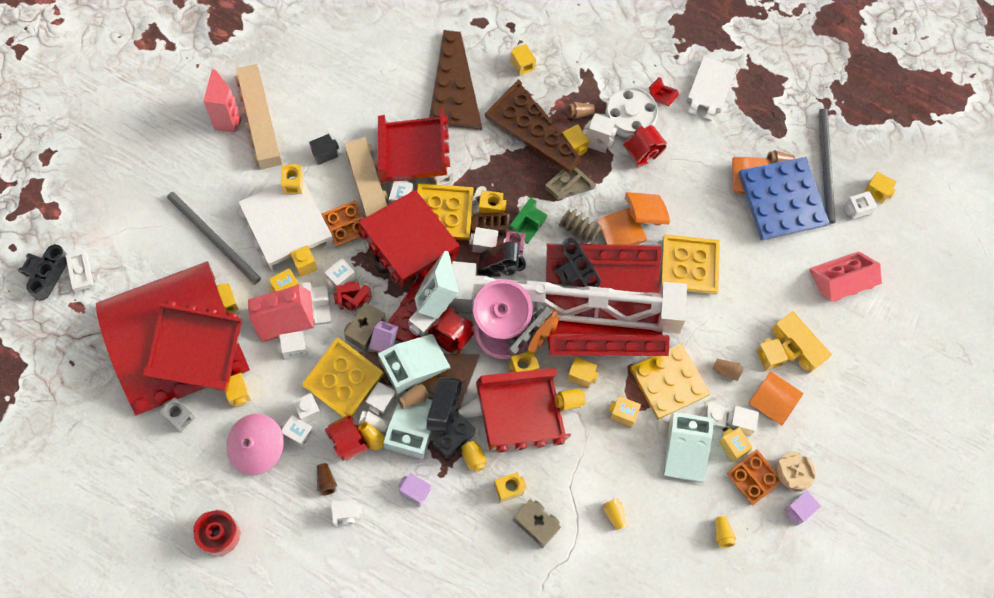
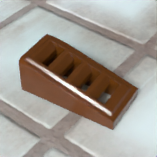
(492, 217)

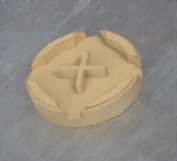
(795, 471)

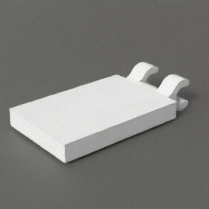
(711, 86)

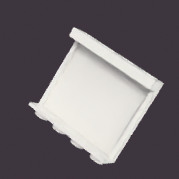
(283, 223)

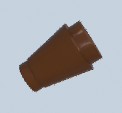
(325, 481)

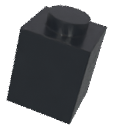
(324, 149)

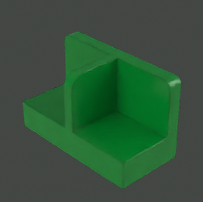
(528, 220)

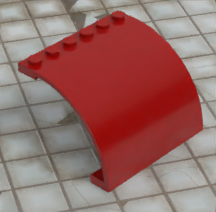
(619, 268)
(130, 325)

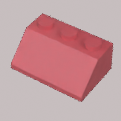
(221, 104)
(846, 276)
(281, 312)

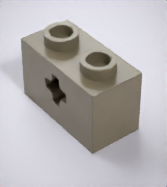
(362, 336)
(540, 534)

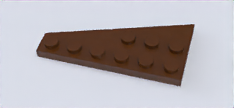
(454, 85)
(529, 123)
(461, 367)

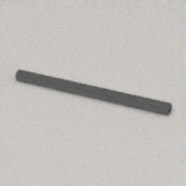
(827, 165)
(214, 238)

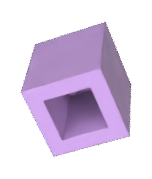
(383, 336)
(414, 488)
(802, 508)

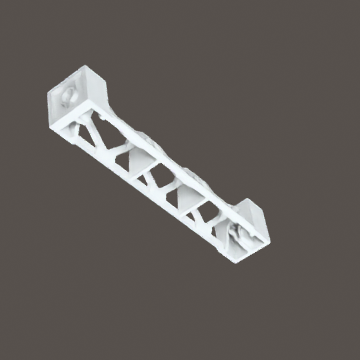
(669, 302)

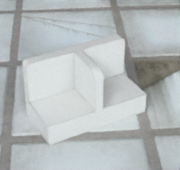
(320, 303)

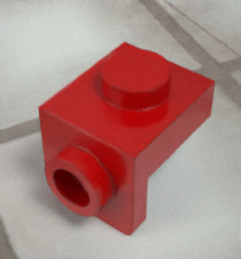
(661, 93)
(349, 289)
(361, 297)

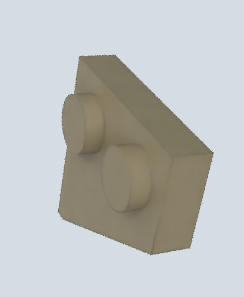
(571, 184)

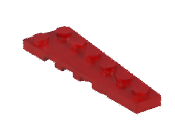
(408, 308)

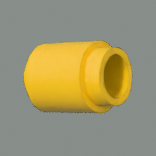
(570, 399)
(473, 456)

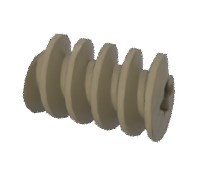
(580, 226)

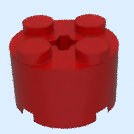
(645, 144)
(452, 331)
(346, 437)
(208, 541)

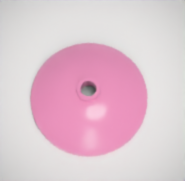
(516, 311)
(496, 347)
(264, 446)

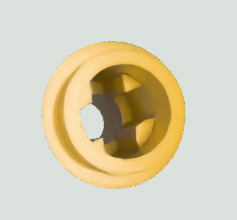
(372, 436)
(615, 513)
(724, 534)

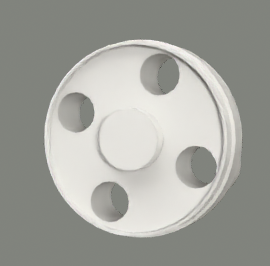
(631, 112)

